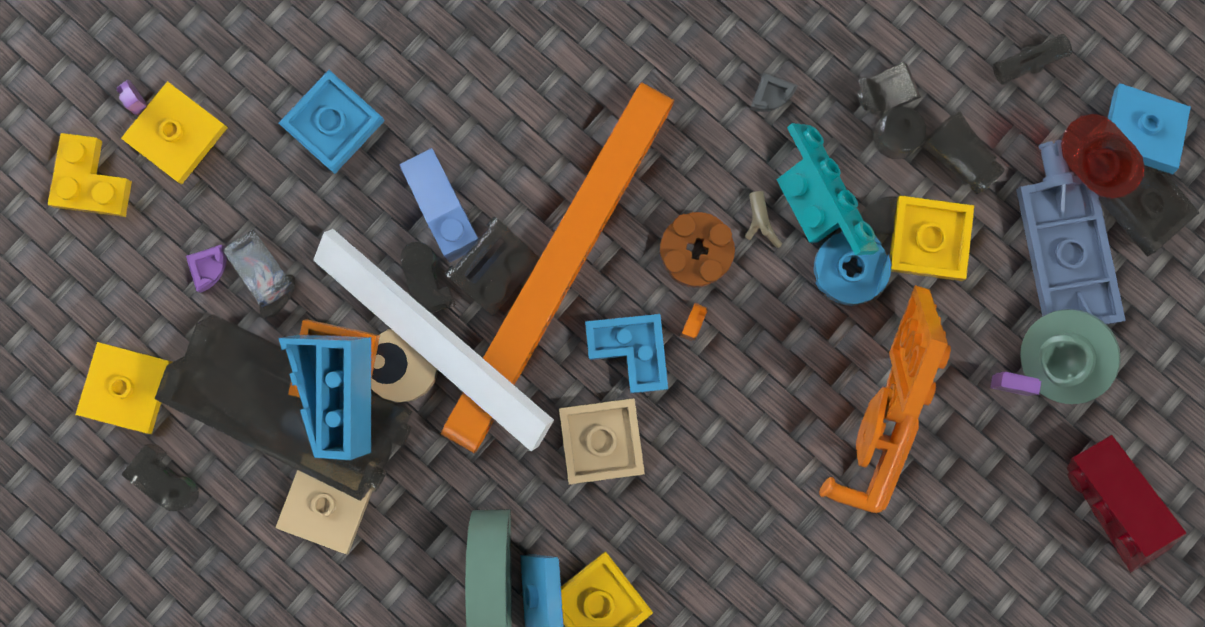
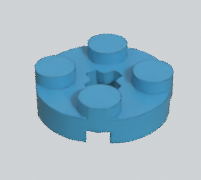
(850, 290)

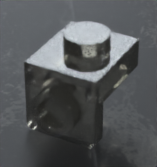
(887, 90)

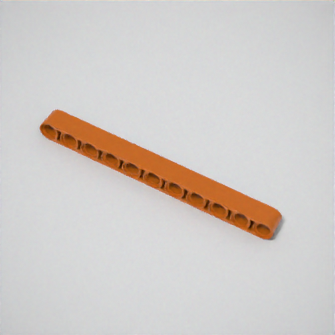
(564, 255)

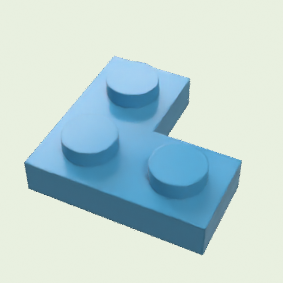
(637, 339)

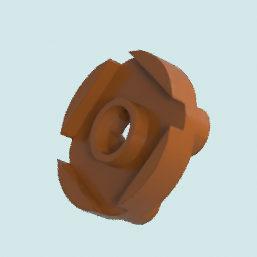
(715, 238)

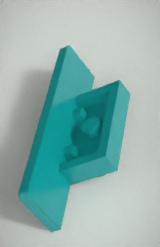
(821, 197)

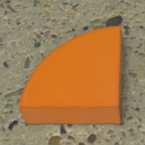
(694, 322)

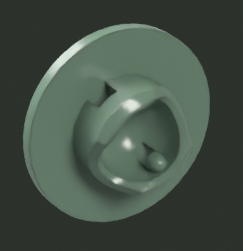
(1071, 356)

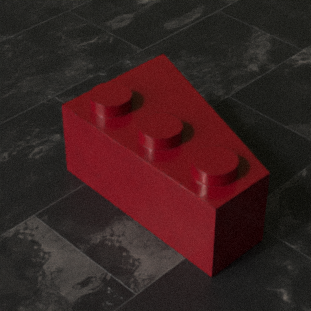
(1124, 503)

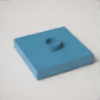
(331, 121)
(1152, 125)
(541, 591)

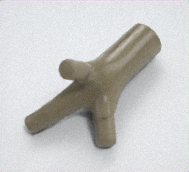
(760, 219)

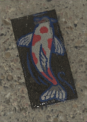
(258, 268)

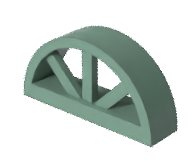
(489, 569)

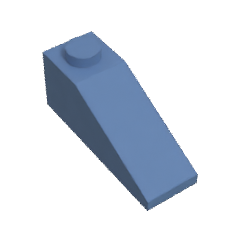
(439, 205)

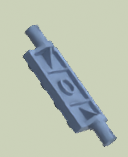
(1068, 242)

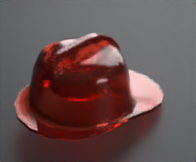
(1102, 156)

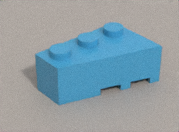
(334, 392)

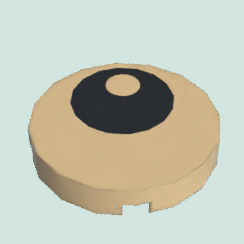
(400, 370)

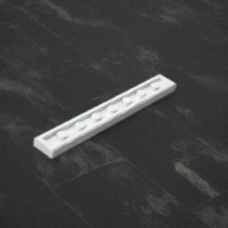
(433, 340)

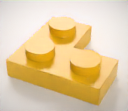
(76, 179)

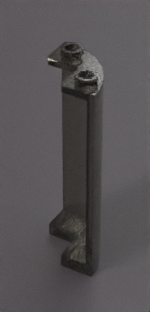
(243, 391)

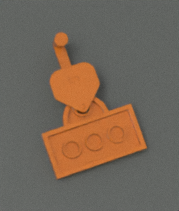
(915, 358)

